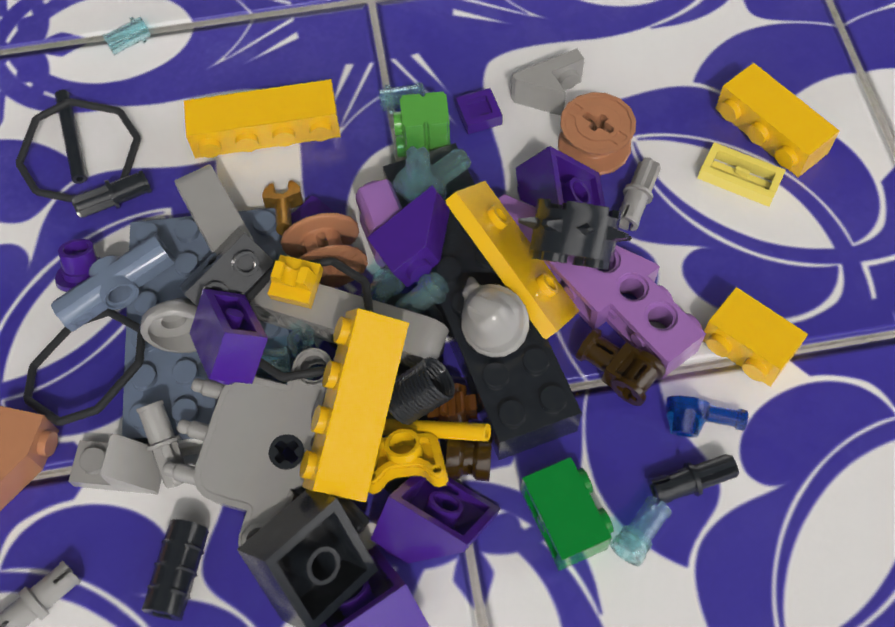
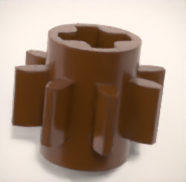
(459, 409)

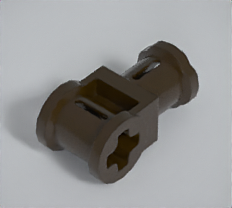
(622, 366)

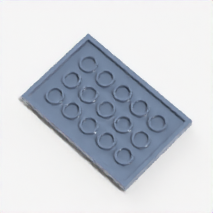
(169, 374)

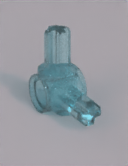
(420, 174)

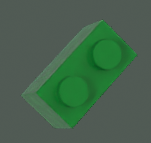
(566, 513)

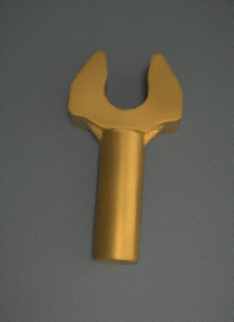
(283, 204)

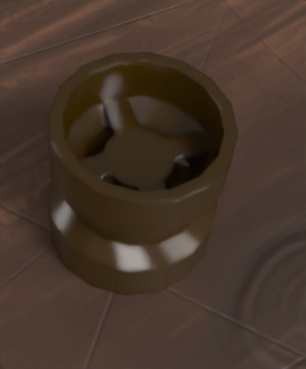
(469, 458)

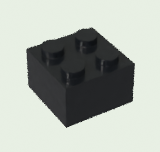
(308, 559)

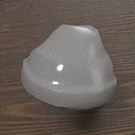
(493, 319)
(169, 325)

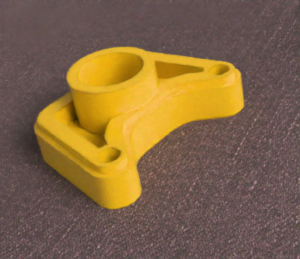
(406, 455)

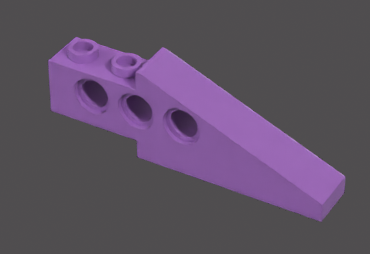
(601, 299)

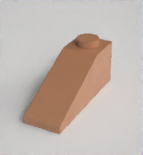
(24, 448)

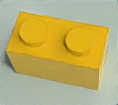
(753, 337)

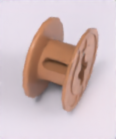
(597, 131)
(307, 242)

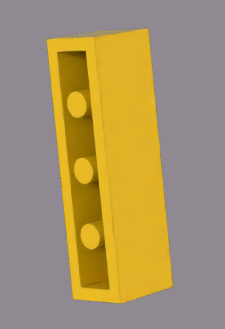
(261, 119)
(354, 404)

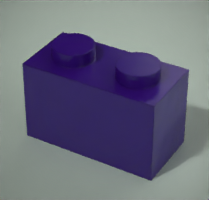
(227, 337)

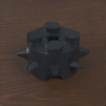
(576, 231)

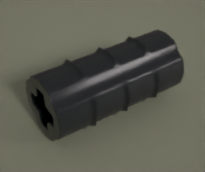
(175, 570)

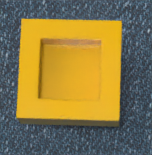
(295, 281)

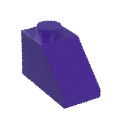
(413, 237)

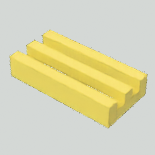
(739, 179)

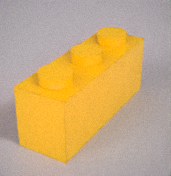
(776, 119)

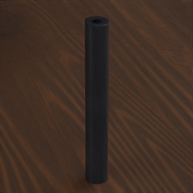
(71, 140)

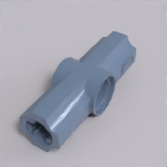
(113, 283)

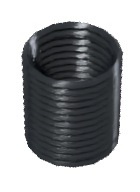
(421, 391)

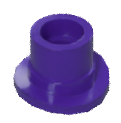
(75, 259)

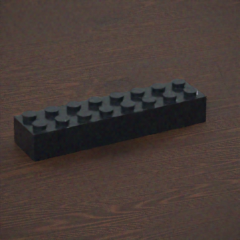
(516, 394)

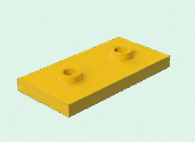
(511, 257)

